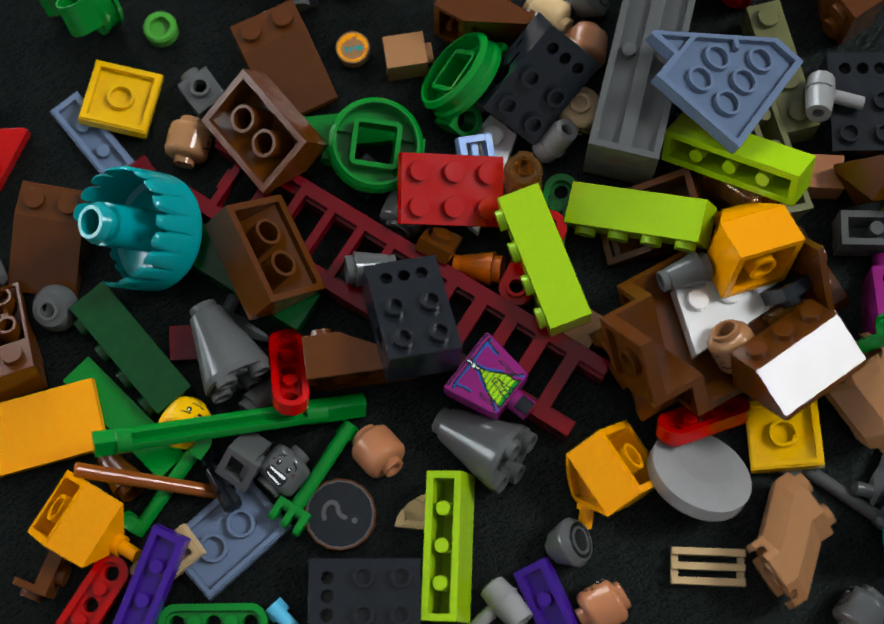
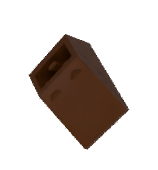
(497, 19)
(20, 355)

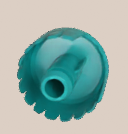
(146, 222)

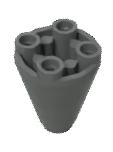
(225, 352)
(486, 446)

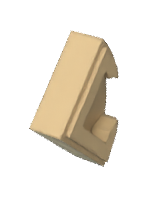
(412, 515)

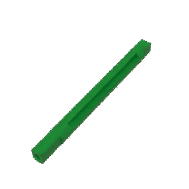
(319, 411)

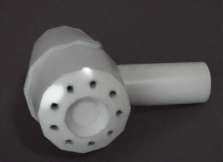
(822, 94)
(555, 140)
(503, 603)

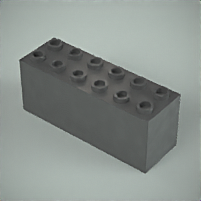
(630, 109)

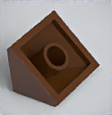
(862, 179)

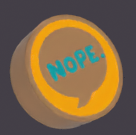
(353, 49)

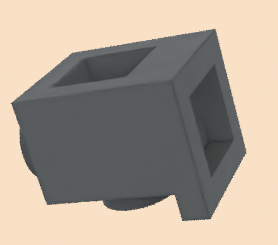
(192, 83)
(243, 460)

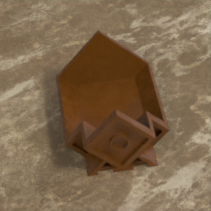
(651, 350)

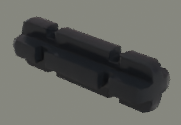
(222, 488)

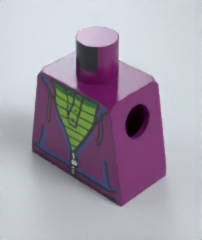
(490, 382)

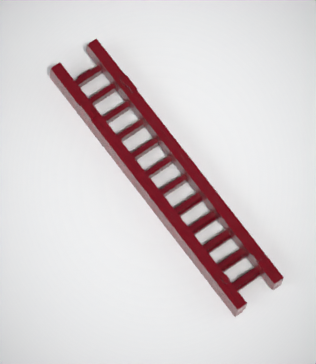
(475, 295)

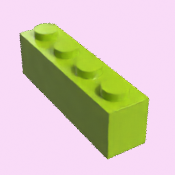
(756, 166)
(640, 215)
(543, 260)
(448, 547)

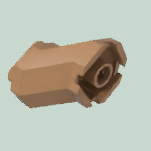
(861, 400)
(791, 538)

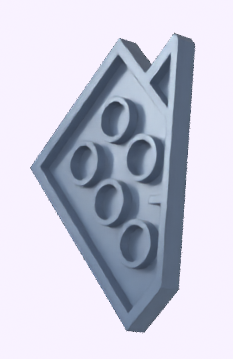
(723, 79)

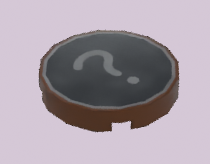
(341, 515)

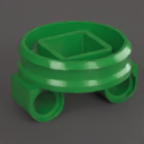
(86, 15)
(459, 80)
(342, 139)

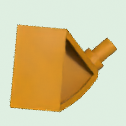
(752, 247)
(608, 472)
(83, 523)

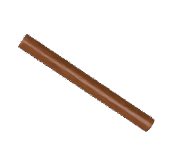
(143, 480)

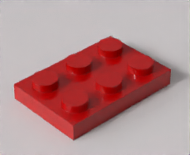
(448, 189)

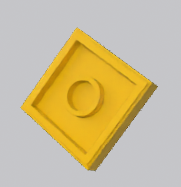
(120, 99)
(782, 444)

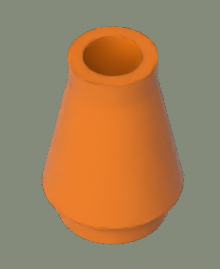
(481, 267)

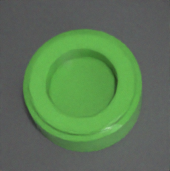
(160, 29)

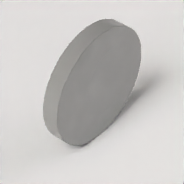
(700, 478)

